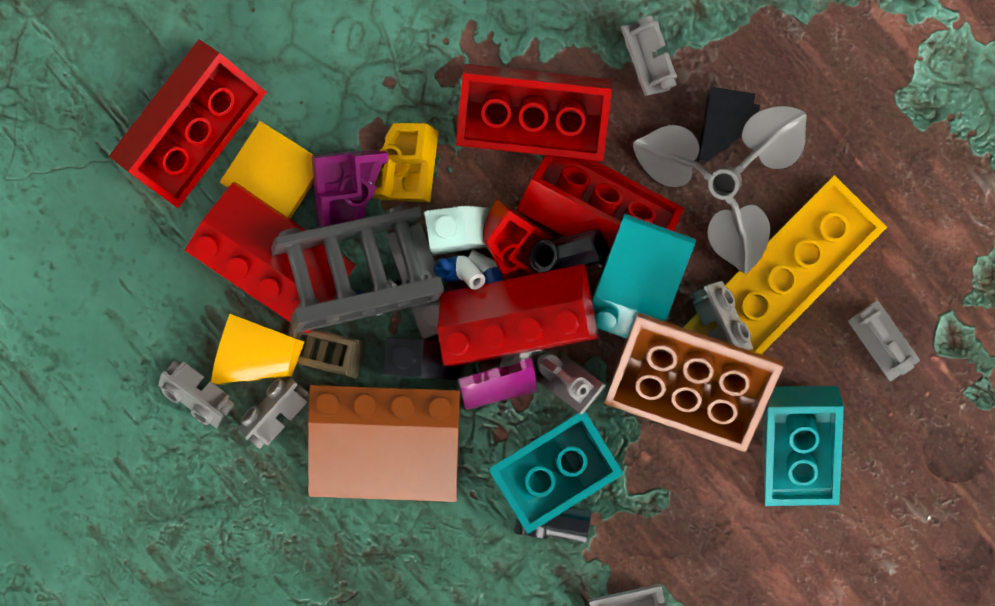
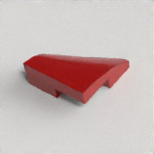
(510, 240)

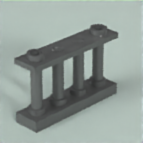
(347, 304)

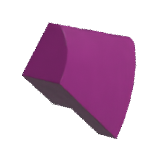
(345, 184)
(498, 384)

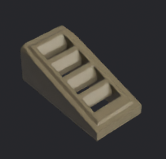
(352, 358)

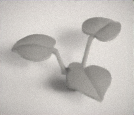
(734, 234)

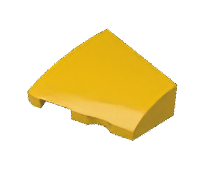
(409, 164)
(253, 353)

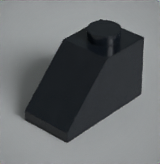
(724, 120)
(417, 360)

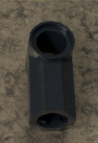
(574, 250)
(568, 525)

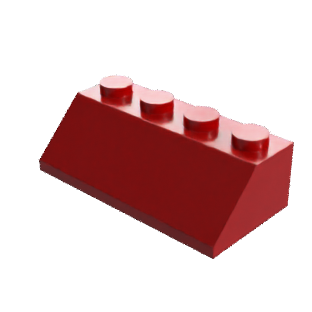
(533, 112)
(188, 123)
(587, 195)
(237, 245)
(516, 316)

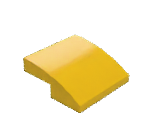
(272, 169)

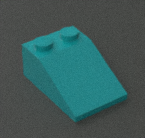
(640, 275)
(803, 446)
(555, 471)

